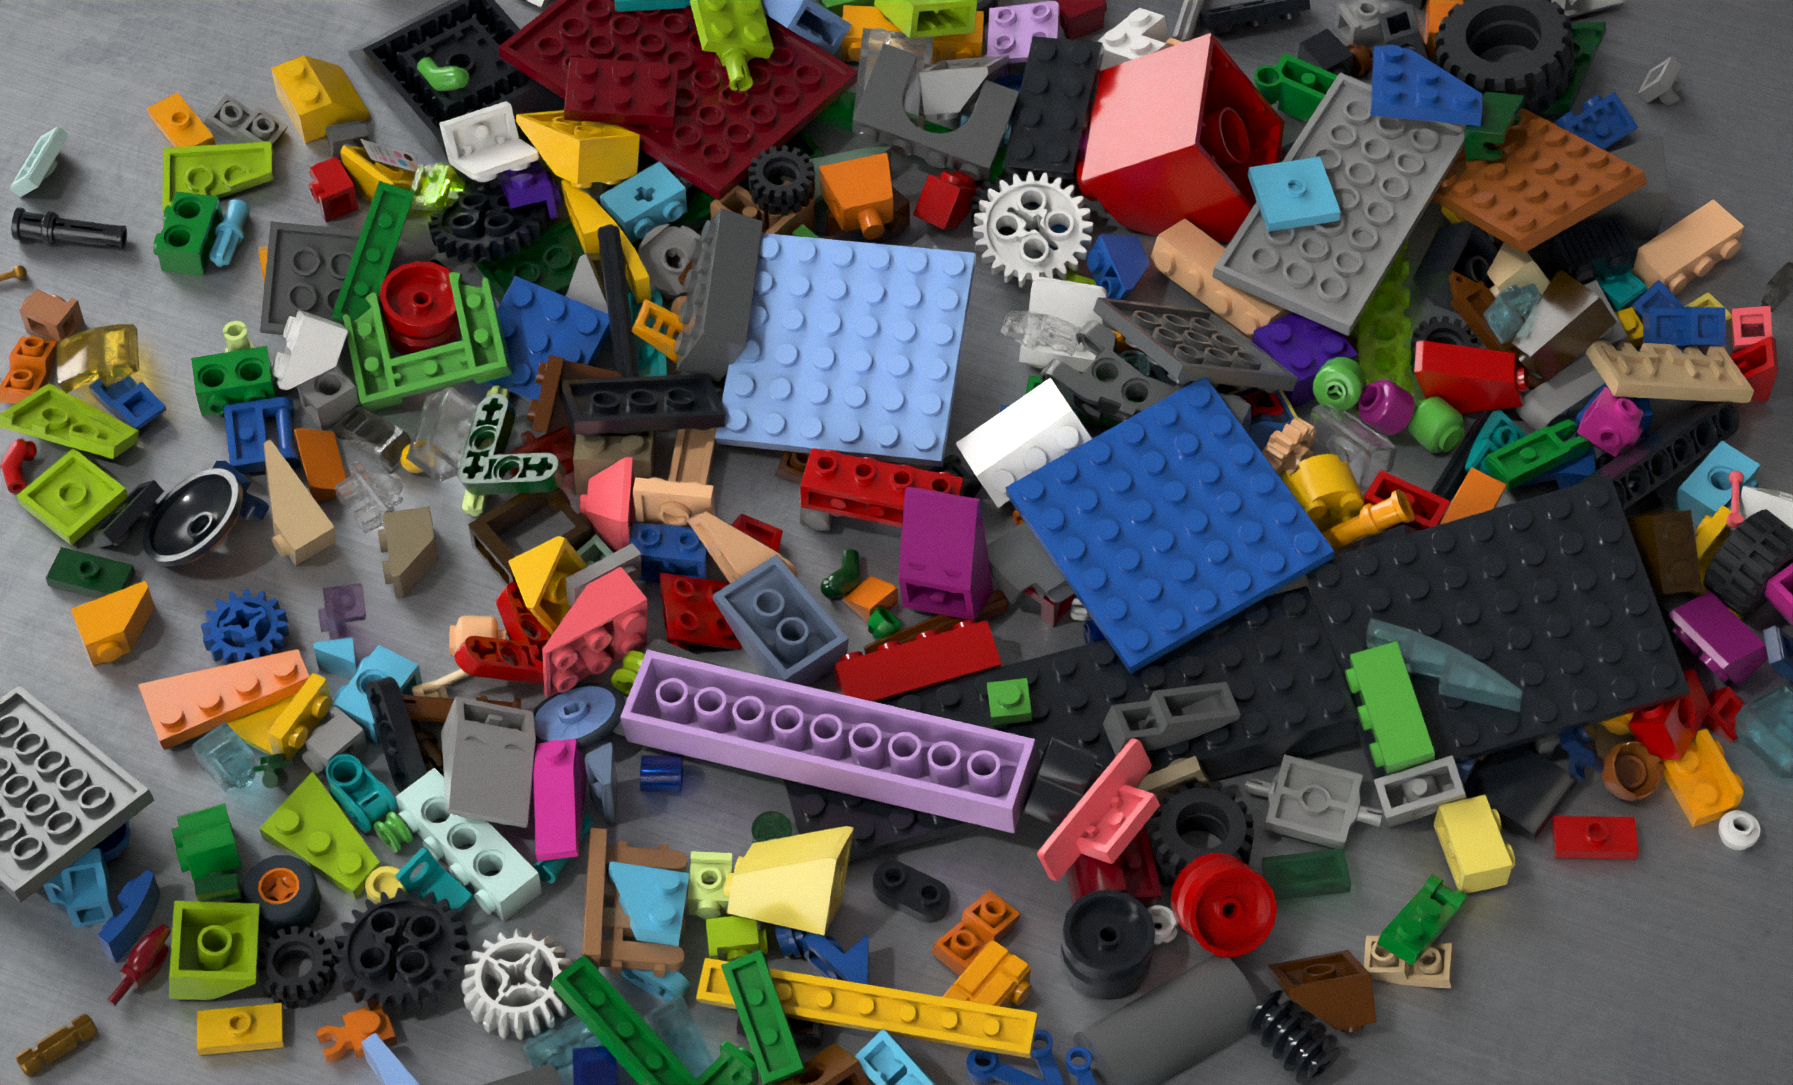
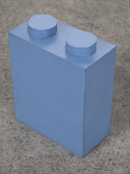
(809, 21)

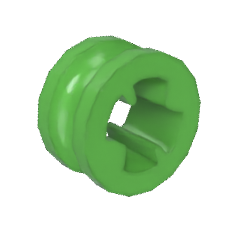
(393, 832)

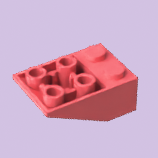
(595, 632)

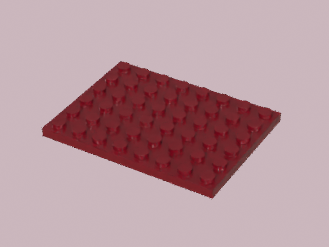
(713, 125)

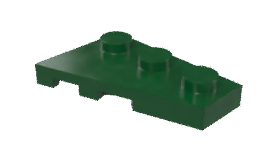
(1586, 41)

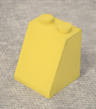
(792, 880)

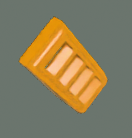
(661, 342)

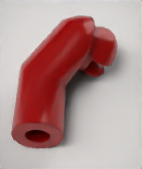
(11, 464)

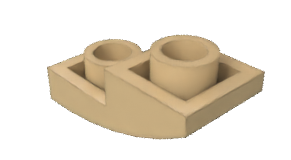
(1431, 970)

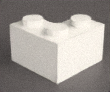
(1134, 37)

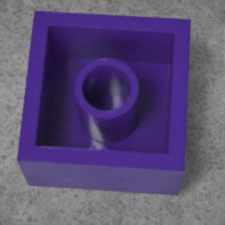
(1302, 349)

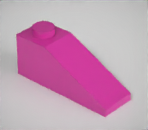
(558, 798)

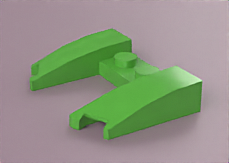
(478, 357)

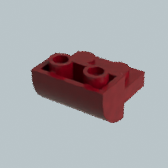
(1130, 873)

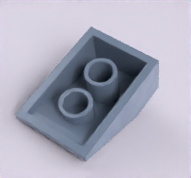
(781, 624)

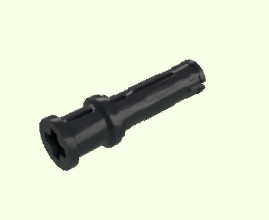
(51, 228)

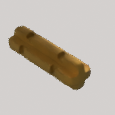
(56, 1044)

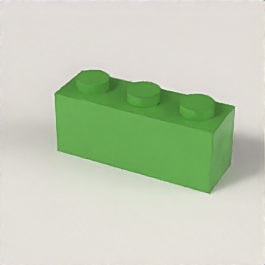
(1389, 709)

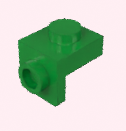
(733, 1067)

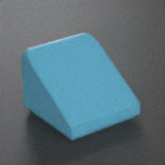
(337, 657)

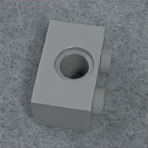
(1419, 790)

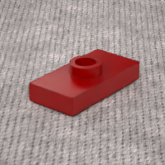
(1594, 837)

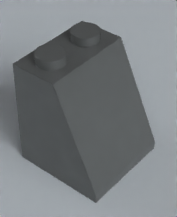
(1645, 206)

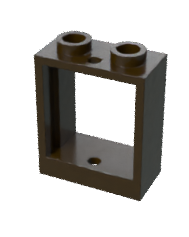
(487, 528)

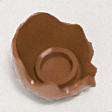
(1631, 771)

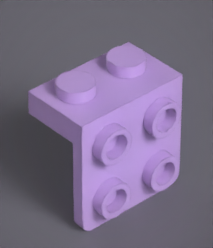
(1014, 27)

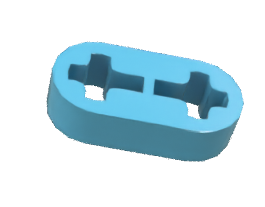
(663, 988)

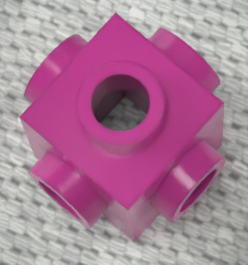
(1611, 423)

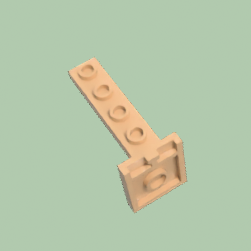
(687, 485)

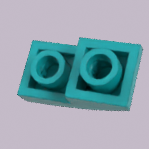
(1495, 434)

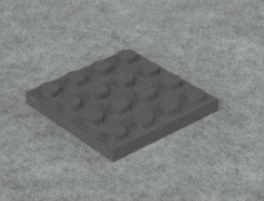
(1194, 345)

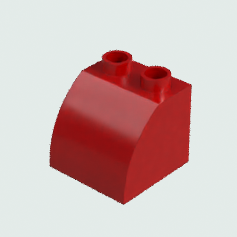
(1178, 140)

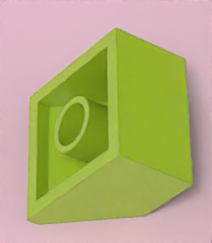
(212, 949)

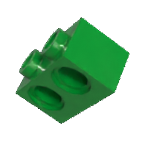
(188, 233)
(232, 379)

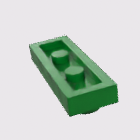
(763, 1018)

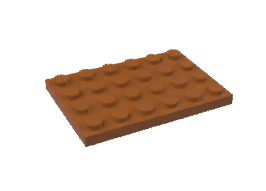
(1537, 185)

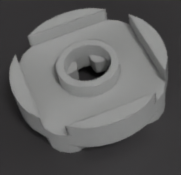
(652, 253)

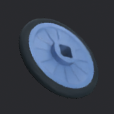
(582, 713)

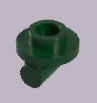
(273, 770)

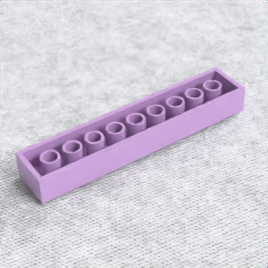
(830, 740)

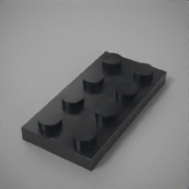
(1054, 107)
(641, 404)

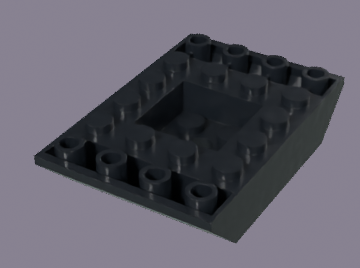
(450, 35)

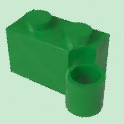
(1294, 85)

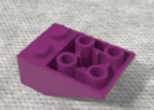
(944, 554)

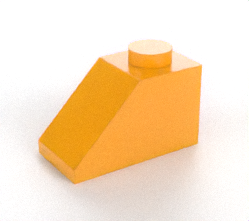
(113, 622)

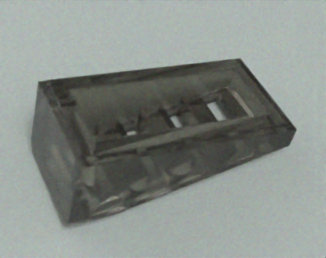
(382, 454)

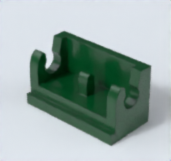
(1498, 114)

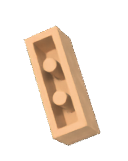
(1689, 248)

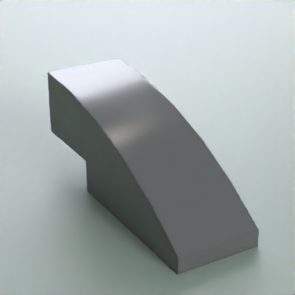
(1171, 716)

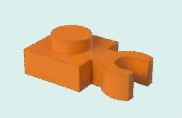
(357, 1028)

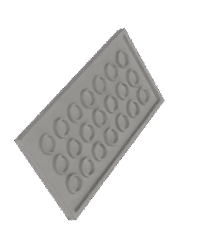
(1382, 182)

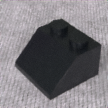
(1455, 248)

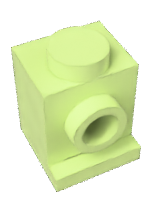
(707, 884)

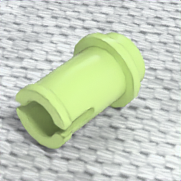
(236, 336)

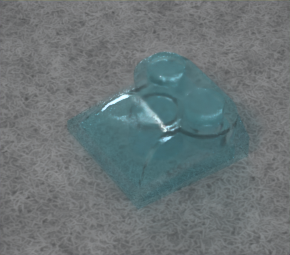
(1767, 729)

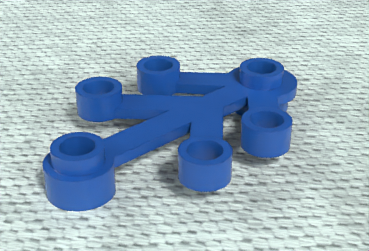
(1045, 1062)

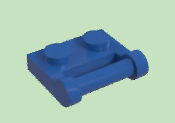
(248, 433)

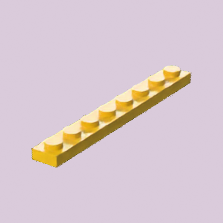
(895, 1010)

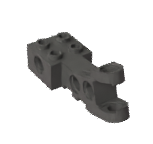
(1113, 399)

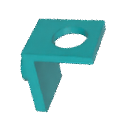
(435, 879)

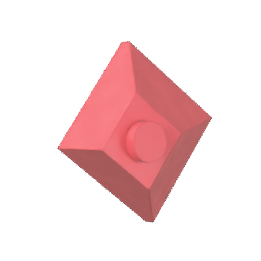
(611, 504)

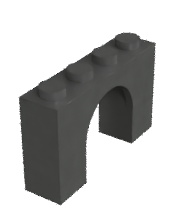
(967, 149)

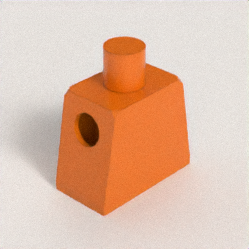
(859, 193)

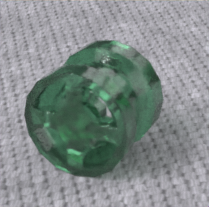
(770, 826)

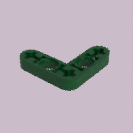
(494, 460)

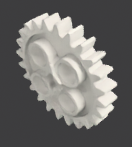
(1055, 208)

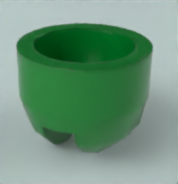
(883, 623)

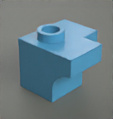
(84, 890)

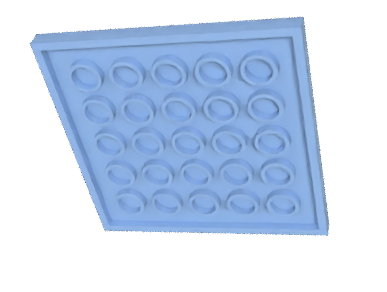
(850, 350)

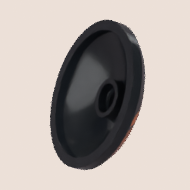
(193, 517)

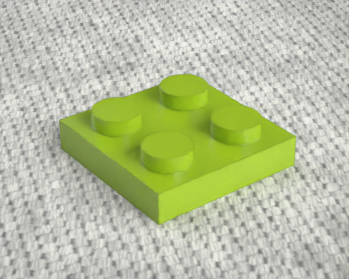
(72, 496)

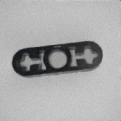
(395, 732)

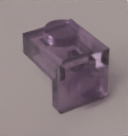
(341, 605)

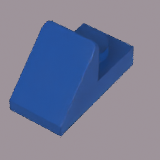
(831, 962)

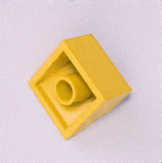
(316, 96)

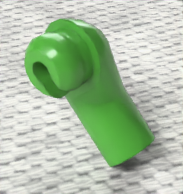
(444, 77)

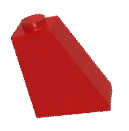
(1470, 376)

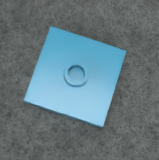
(1294, 194)

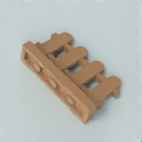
(613, 921)

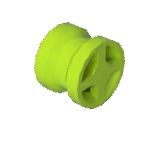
(624, 678)

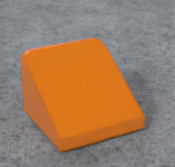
(870, 595)

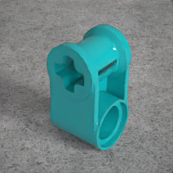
(363, 797)

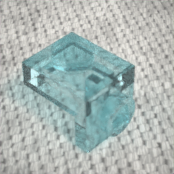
(1507, 308)

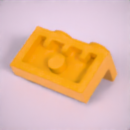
(1704, 781)

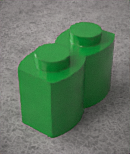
(206, 842)

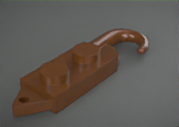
(1471, 301)

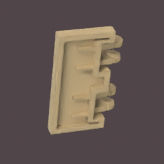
(1667, 373)

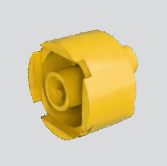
(1325, 490)

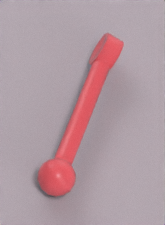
(1734, 518)

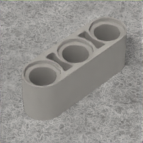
(1561, 396)

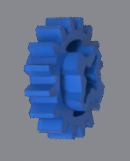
(244, 628)

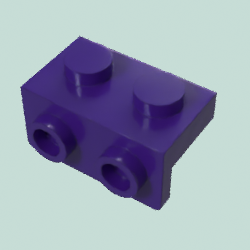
(529, 187)

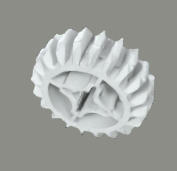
(513, 963)

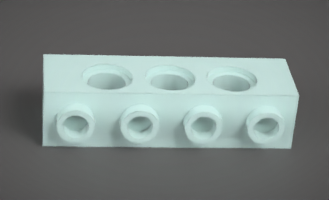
(502, 893)

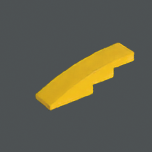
(586, 219)

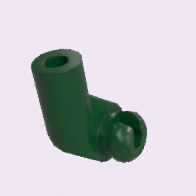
(845, 579)

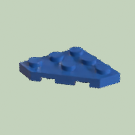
(1417, 89)

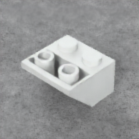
(310, 349)

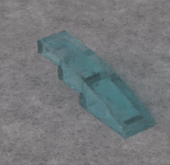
(1458, 672)

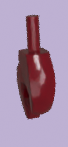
(142, 962)

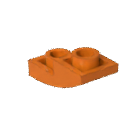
(29, 368)
(1476, 495)
(982, 921)

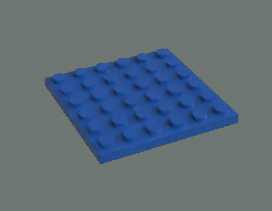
(1169, 524)

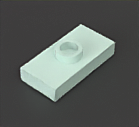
(40, 162)

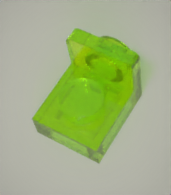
(433, 186)

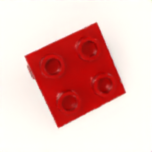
(692, 613)

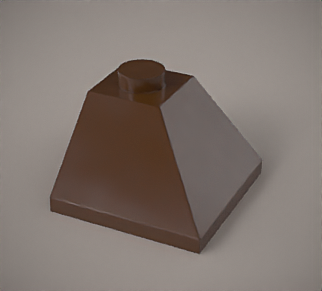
(1329, 987)

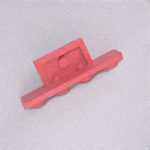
(1105, 816)

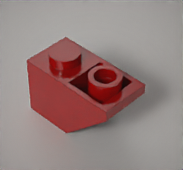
(946, 199)

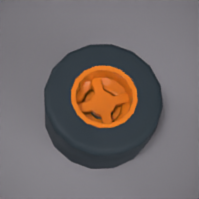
(284, 892)

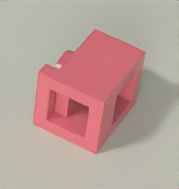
(1750, 326)

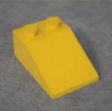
(582, 149)

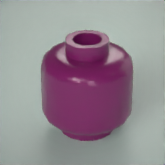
(1386, 407)

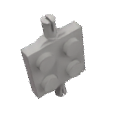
(1313, 802)

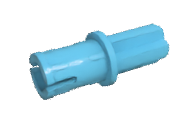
(229, 232)

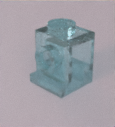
(225, 758)

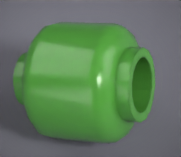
(1339, 383)
(1436, 425)

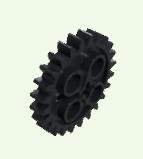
(485, 225)
(367, 946)

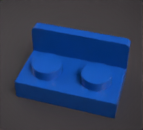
(1601, 121)
(669, 551)

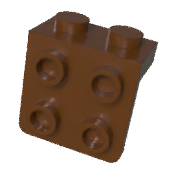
(548, 411)

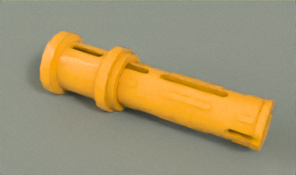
(1371, 521)

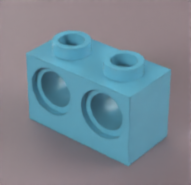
(890, 1063)

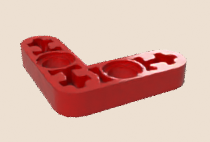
(483, 655)

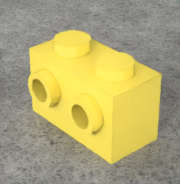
(1474, 844)

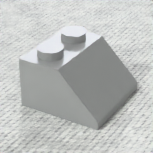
(957, 83)

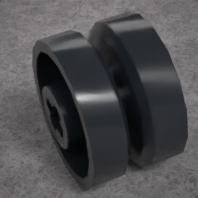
(1107, 944)

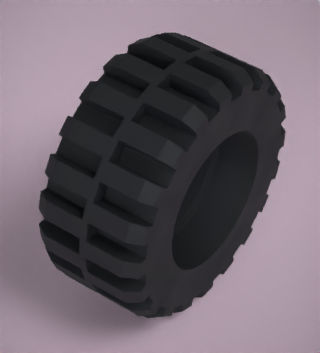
(1493, 23)

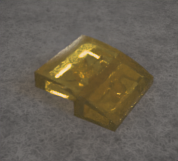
(99, 352)

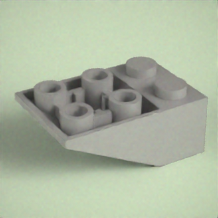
(488, 761)

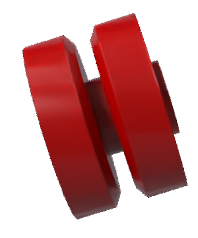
(419, 307)
(1223, 905)

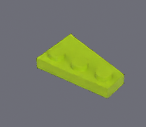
(216, 169)
(69, 422)
(320, 834)

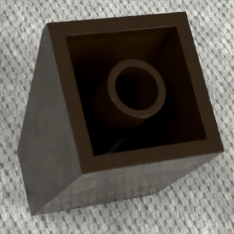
(1667, 549)

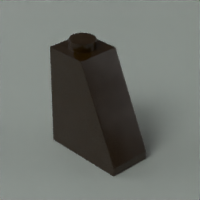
(1561, 326)

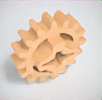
(1290, 446)

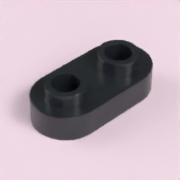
(908, 892)

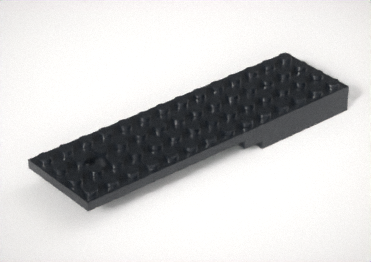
(1267, 654)

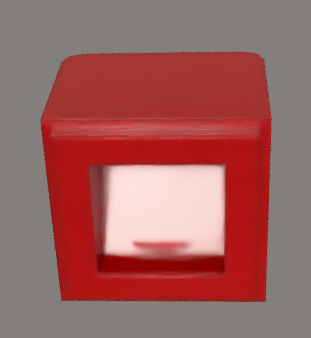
(1722, 713)

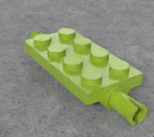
(736, 34)

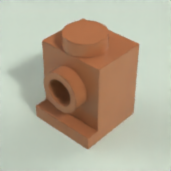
(51, 316)

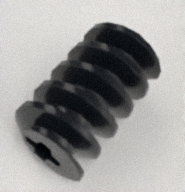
(1290, 1040)

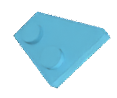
(651, 900)

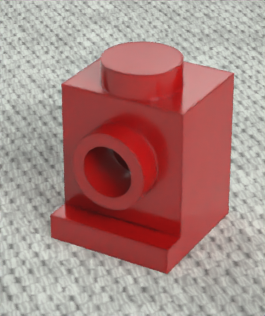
(332, 189)

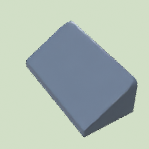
(603, 781)

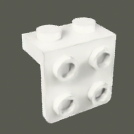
(486, 143)
(1069, 302)

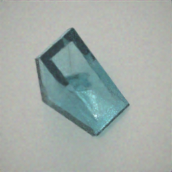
(679, 1032)

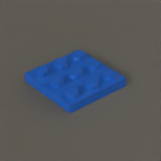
(541, 325)

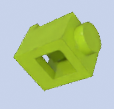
(734, 937)

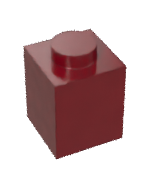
(1081, 17)

